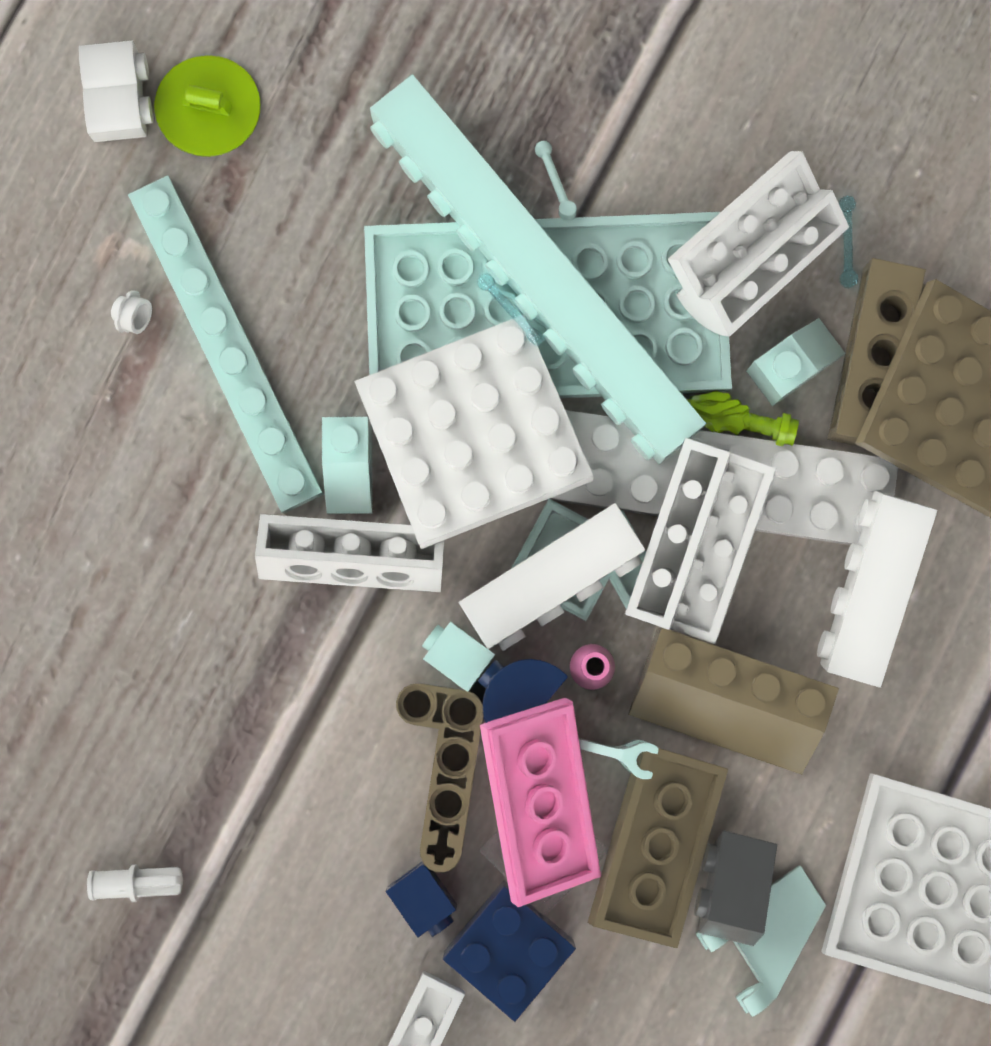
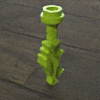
(730, 415)

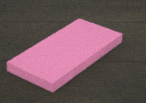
(541, 801)

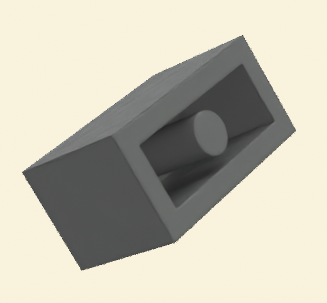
(736, 888)

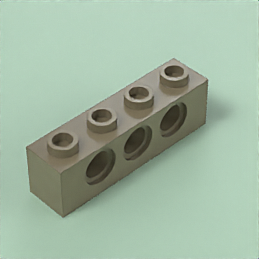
(879, 284)

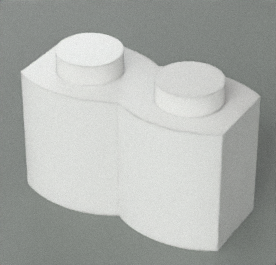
(114, 91)

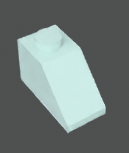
(795, 361)
(347, 464)

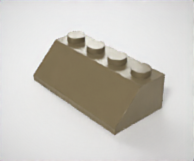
(732, 700)

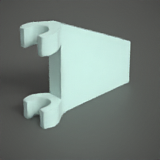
(625, 754)
(789, 922)

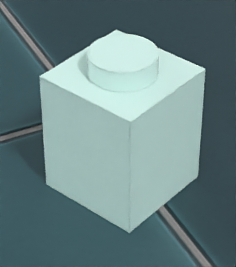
(456, 655)

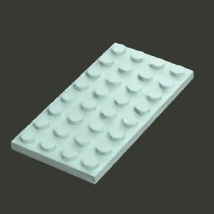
(428, 294)

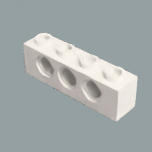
(346, 554)

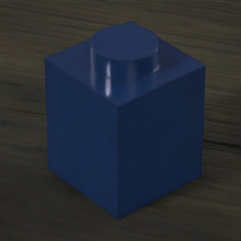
(422, 900)

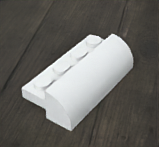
(756, 245)
(700, 541)

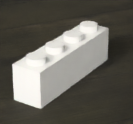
(553, 576)
(876, 588)

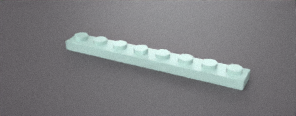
(225, 345)

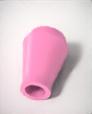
(580, 673)

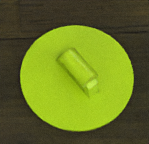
(207, 105)

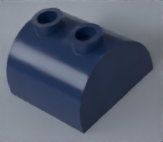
(518, 687)

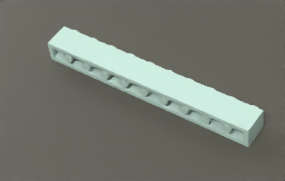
(535, 270)

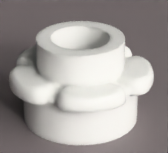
(131, 313)

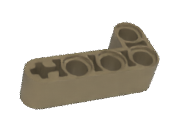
(442, 776)

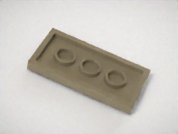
(658, 848)

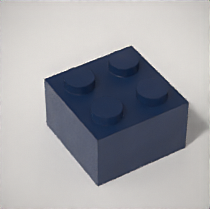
(509, 952)

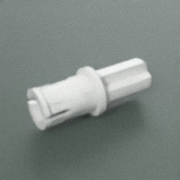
(134, 883)

